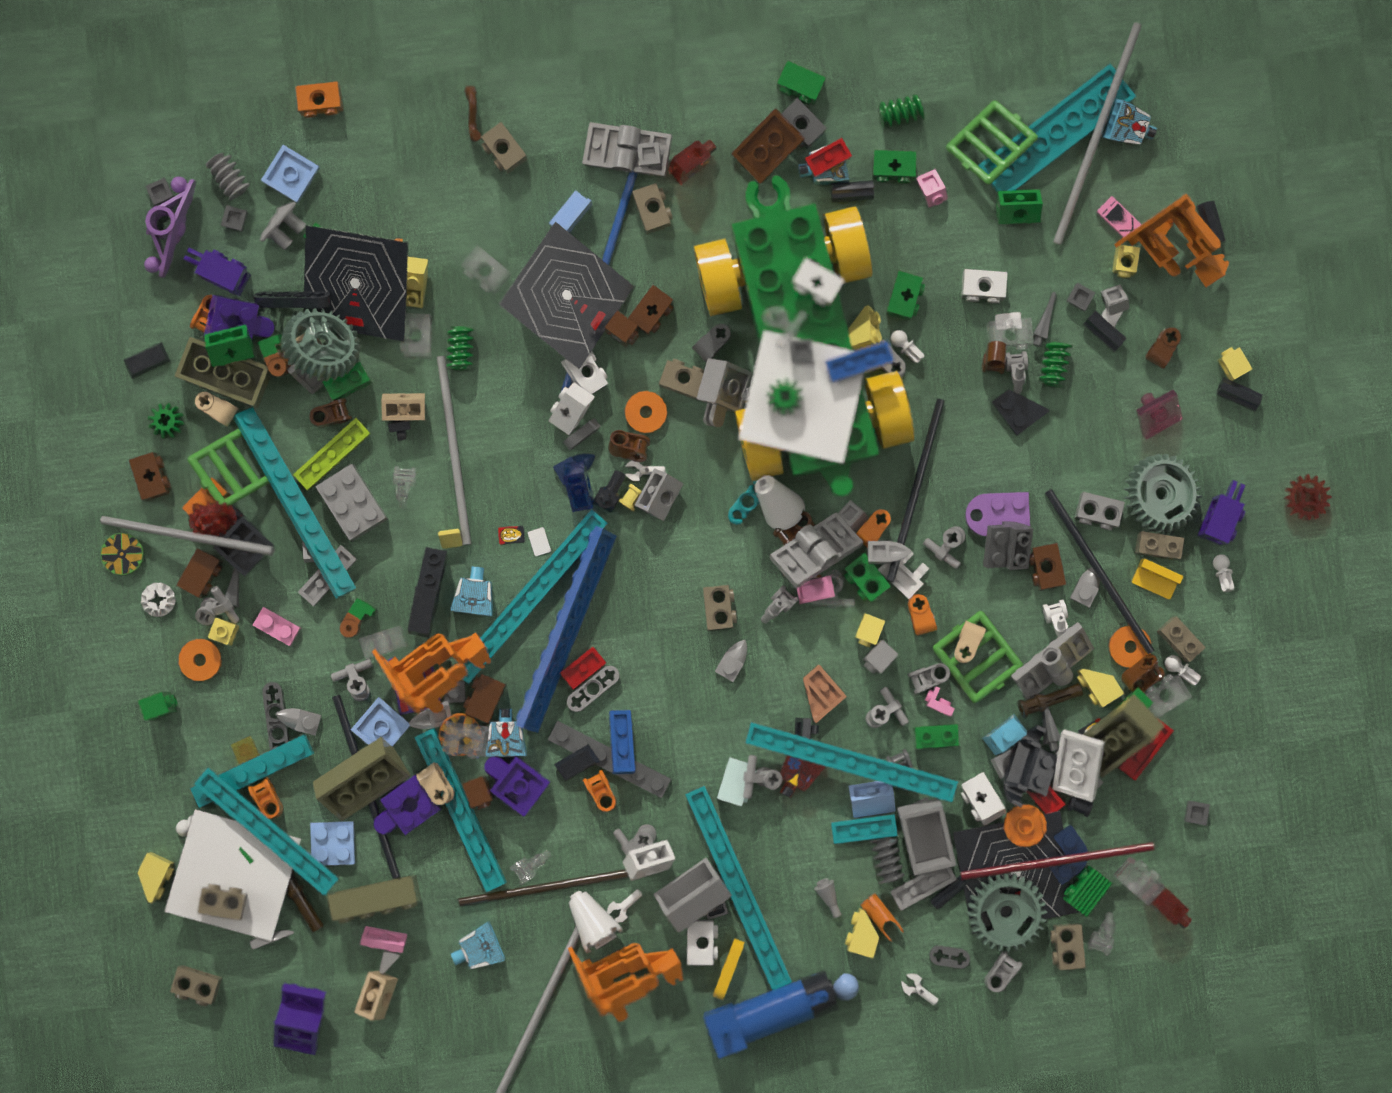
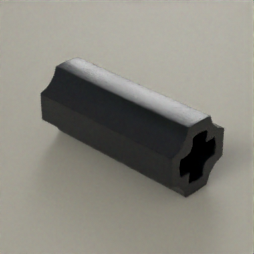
(852, 191)
(1210, 216)
(1104, 331)
(1239, 394)

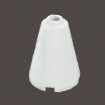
(779, 504)
(592, 921)

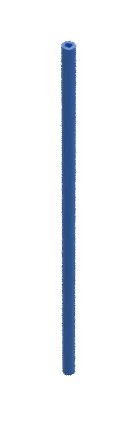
(613, 236)

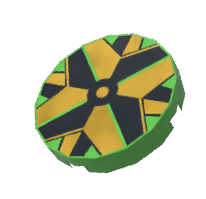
(122, 554)

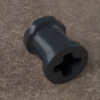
(1080, 805)

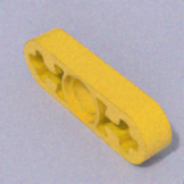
(728, 969)

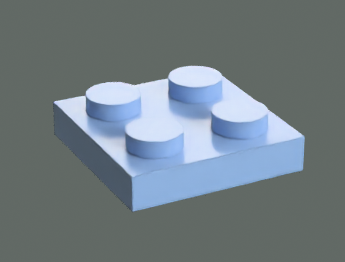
(290, 174)
(379, 722)
(333, 842)

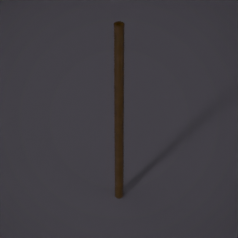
(522, 891)

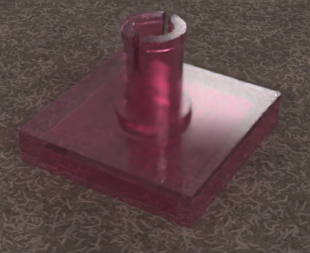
(1158, 413)

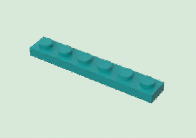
(260, 766)

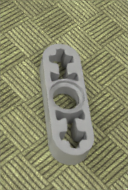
(577, 694)

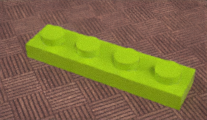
(331, 454)

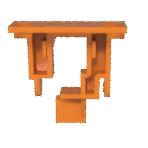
(1200, 237)
(425, 693)
(613, 997)

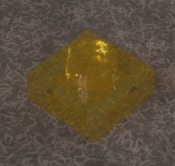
(245, 750)

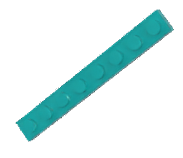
(463, 814)
(266, 831)

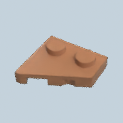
(821, 693)

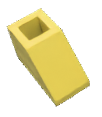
(416, 281)
(865, 329)
(1101, 686)
(153, 874)
(863, 937)

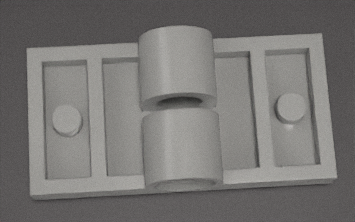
(618, 148)
(815, 549)
(1053, 662)

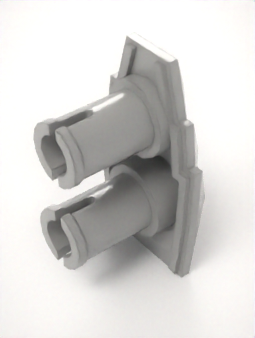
(282, 214)

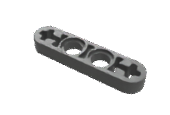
(271, 722)

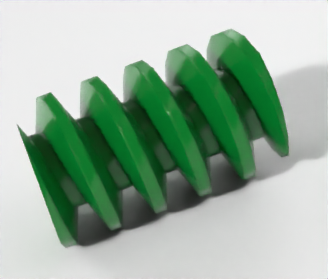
(901, 110)
(459, 348)
(1054, 364)

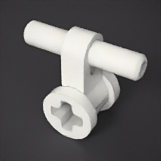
(1057, 615)

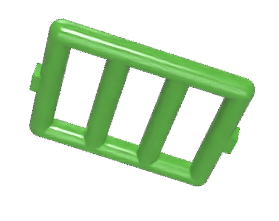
(982, 120)
(207, 483)
(964, 680)

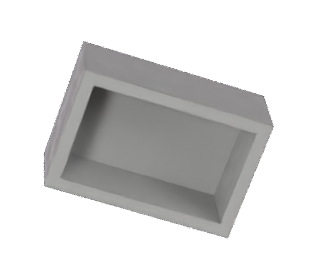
(351, 502)
(926, 836)
(692, 895)

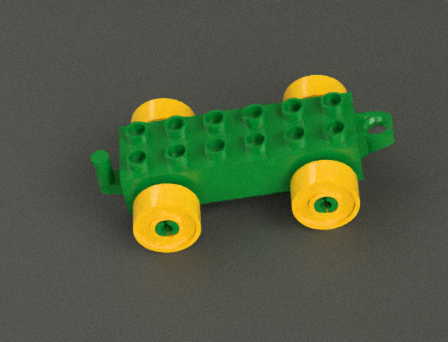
(768, 258)

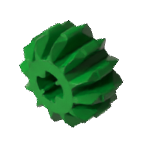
(777, 397)
(173, 423)

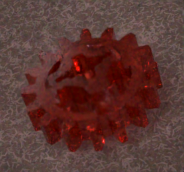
(1300, 491)
(212, 518)

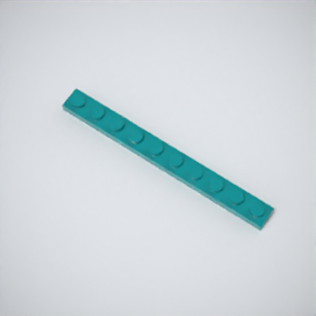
(294, 503)
(536, 589)
(851, 762)
(738, 888)

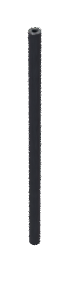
(917, 484)
(1099, 571)
(372, 806)

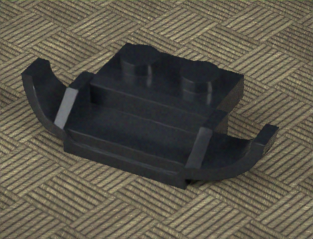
(1028, 767)

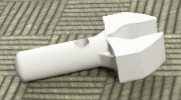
(644, 470)
(624, 905)
(919, 989)

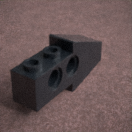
(427, 592)

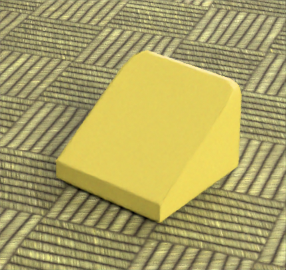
(450, 538)

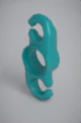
(737, 506)

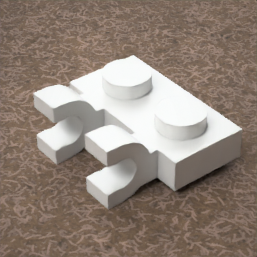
(905, 580)

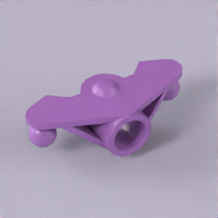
(176, 228)

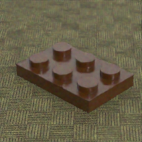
(768, 146)

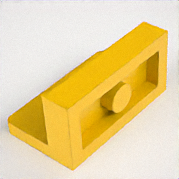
(1156, 578)

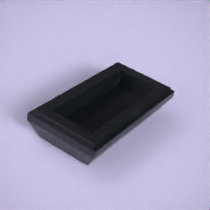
(146, 360)
(577, 762)

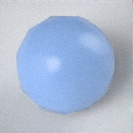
(846, 987)

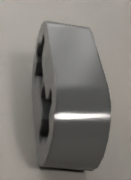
(582, 434)
(948, 962)

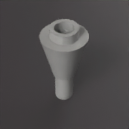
(826, 890)

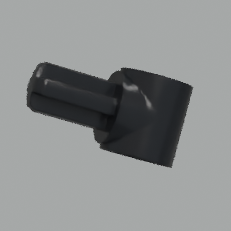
(607, 496)

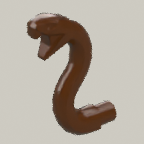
(471, 93)

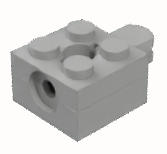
(722, 390)

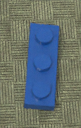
(859, 361)
(621, 742)

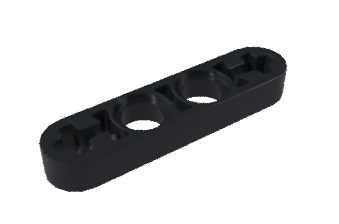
(292, 299)

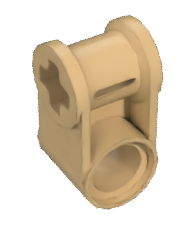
(218, 409)
(969, 638)
(435, 782)

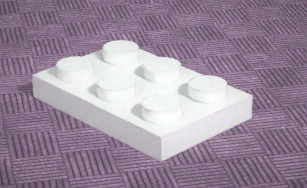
(1078, 765)

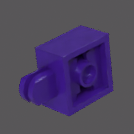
(219, 271)
(231, 313)
(1223, 516)
(516, 783)
(406, 807)

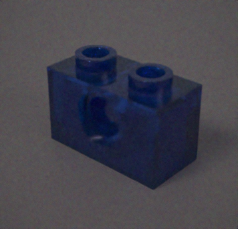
(578, 485)

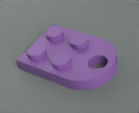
(998, 508)

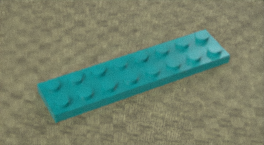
(1058, 130)

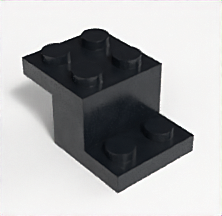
(243, 531)

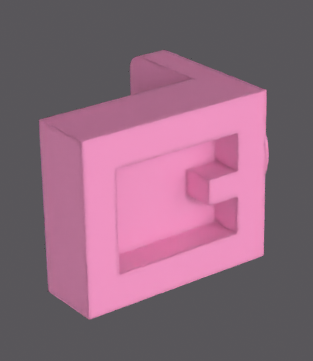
(932, 188)
(941, 706)

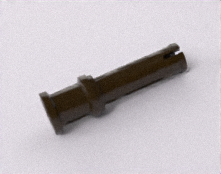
(1041, 702)
(295, 891)

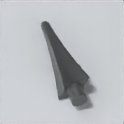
(1042, 329)
(233, 589)
(1052, 735)

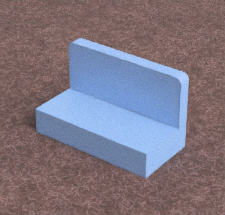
(572, 211)
(871, 799)

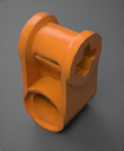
(201, 314)
(871, 530)
(922, 619)
(600, 790)
(266, 797)

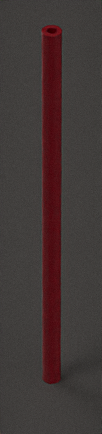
(1055, 861)

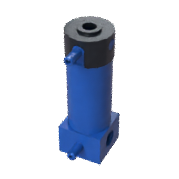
(769, 1013)

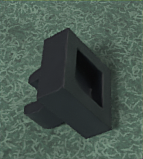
(400, 428)
(804, 728)

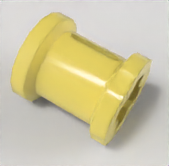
(630, 497)

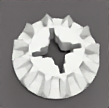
(165, 606)

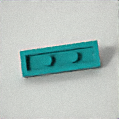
(864, 829)

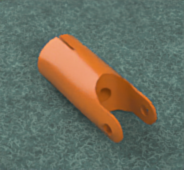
(879, 913)

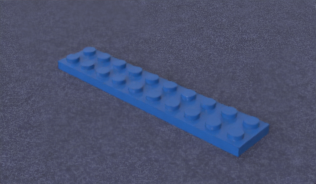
(566, 629)

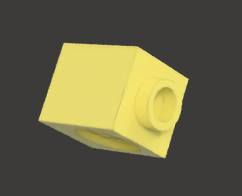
(1132, 254)
(1234, 363)
(869, 630)
(223, 631)

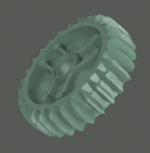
(316, 359)
(1176, 493)
(1005, 928)

